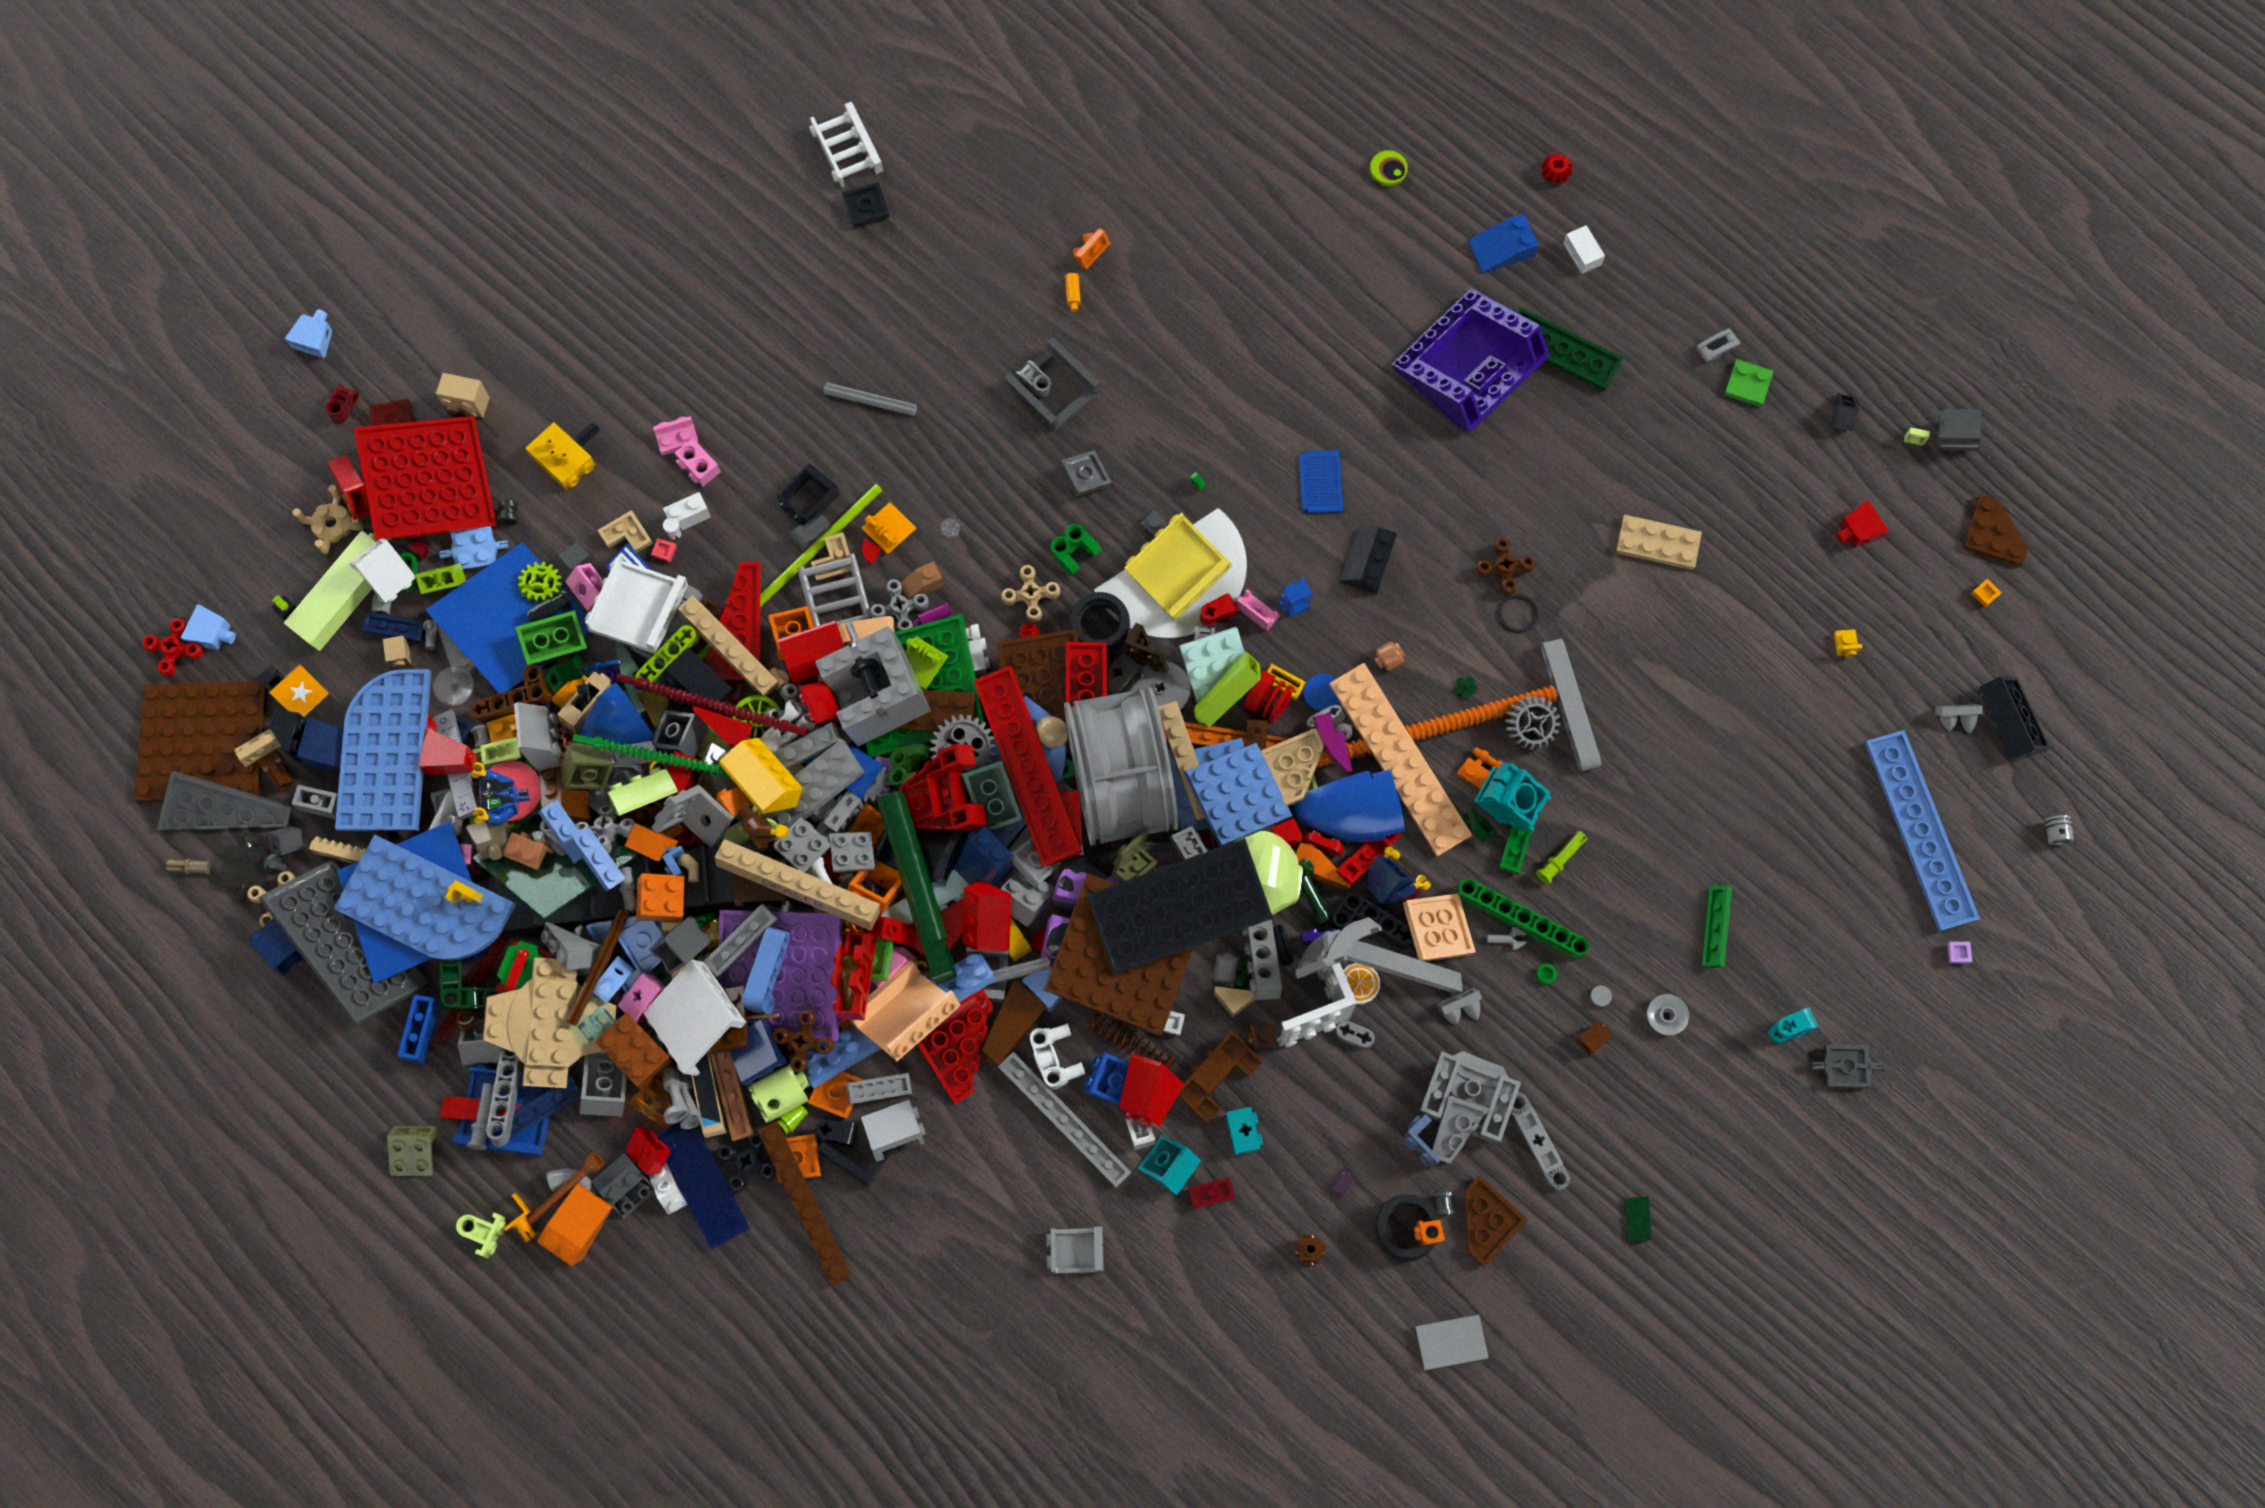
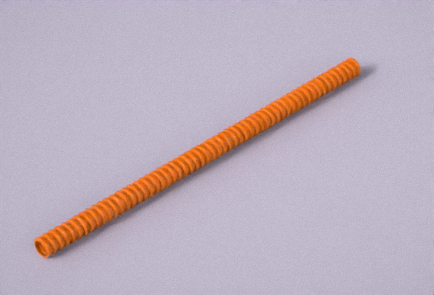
(1450, 722)

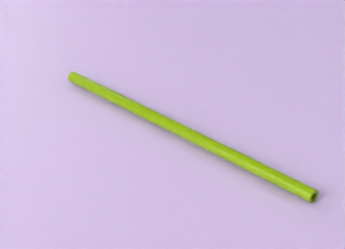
(810, 552)

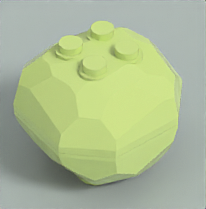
(1276, 868)

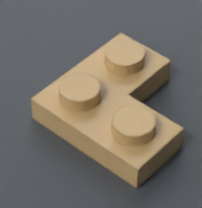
(625, 528)
(837, 550)

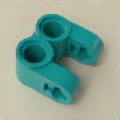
(1793, 1026)

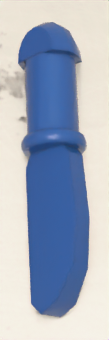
(598, 667)

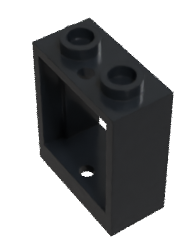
(797, 483)

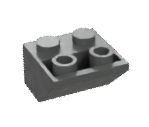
(623, 1186)

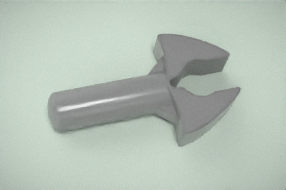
(1508, 938)

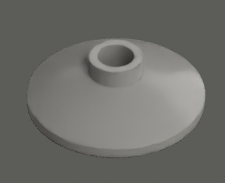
(1674, 1007)

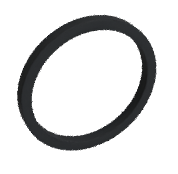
(1523, 597)

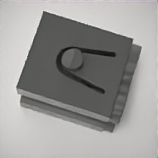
(1959, 429)
(680, 945)

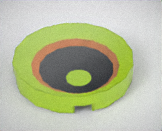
(1388, 168)

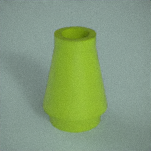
(790, 1120)

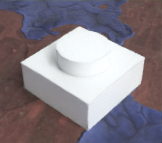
(1174, 1023)

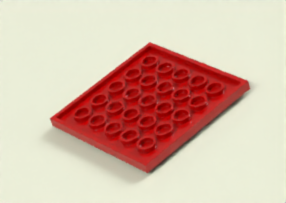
(424, 478)

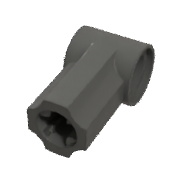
(806, 535)

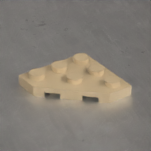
(1294, 764)

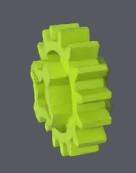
(540, 573)

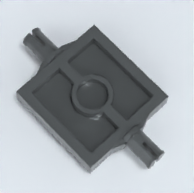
(1847, 1066)

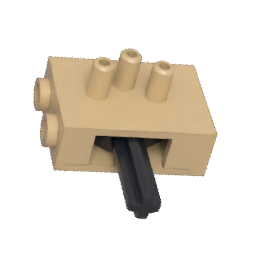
(578, 707)

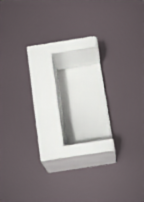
(1584, 249)

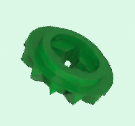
(704, 918)

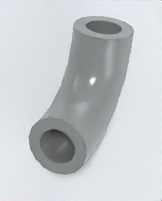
(559, 1177)

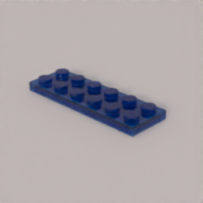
(703, 1185)

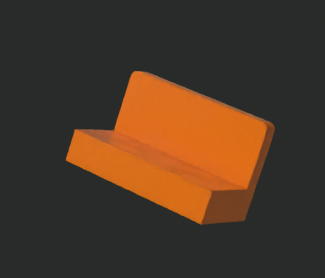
(648, 842)

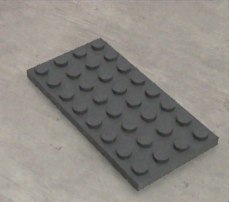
(333, 946)

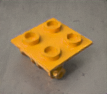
(888, 527)

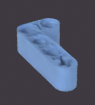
(765, 970)

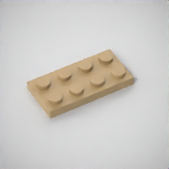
(1658, 542)

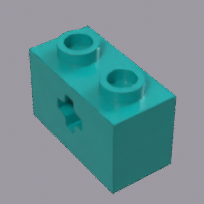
(1244, 1144)

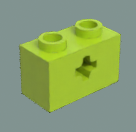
(440, 578)

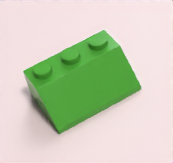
(550, 638)

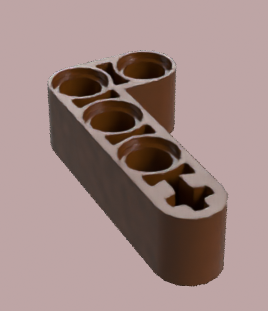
(488, 708)

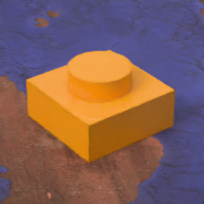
(1986, 593)

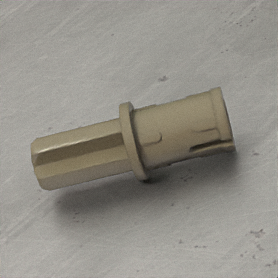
(188, 866)

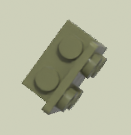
(411, 1150)

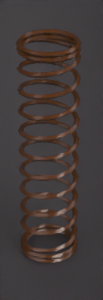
(1168, 1063)

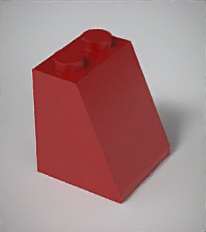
(1148, 1091)

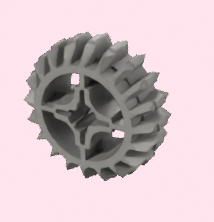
(1522, 709)

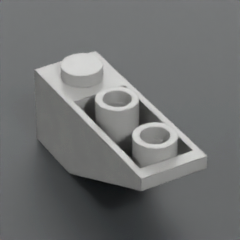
(567, 947)

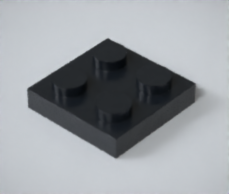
(866, 205)

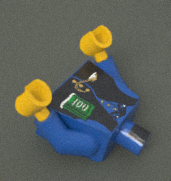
(497, 795)

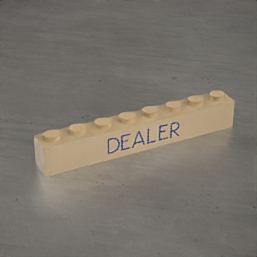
(797, 884)

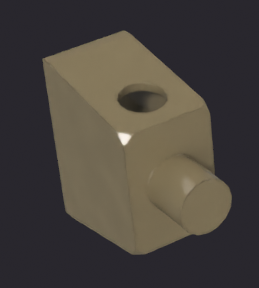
(489, 838)

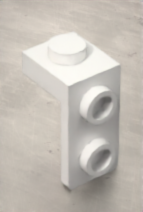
(667, 1190)

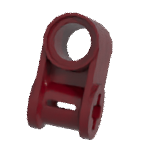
(342, 400)

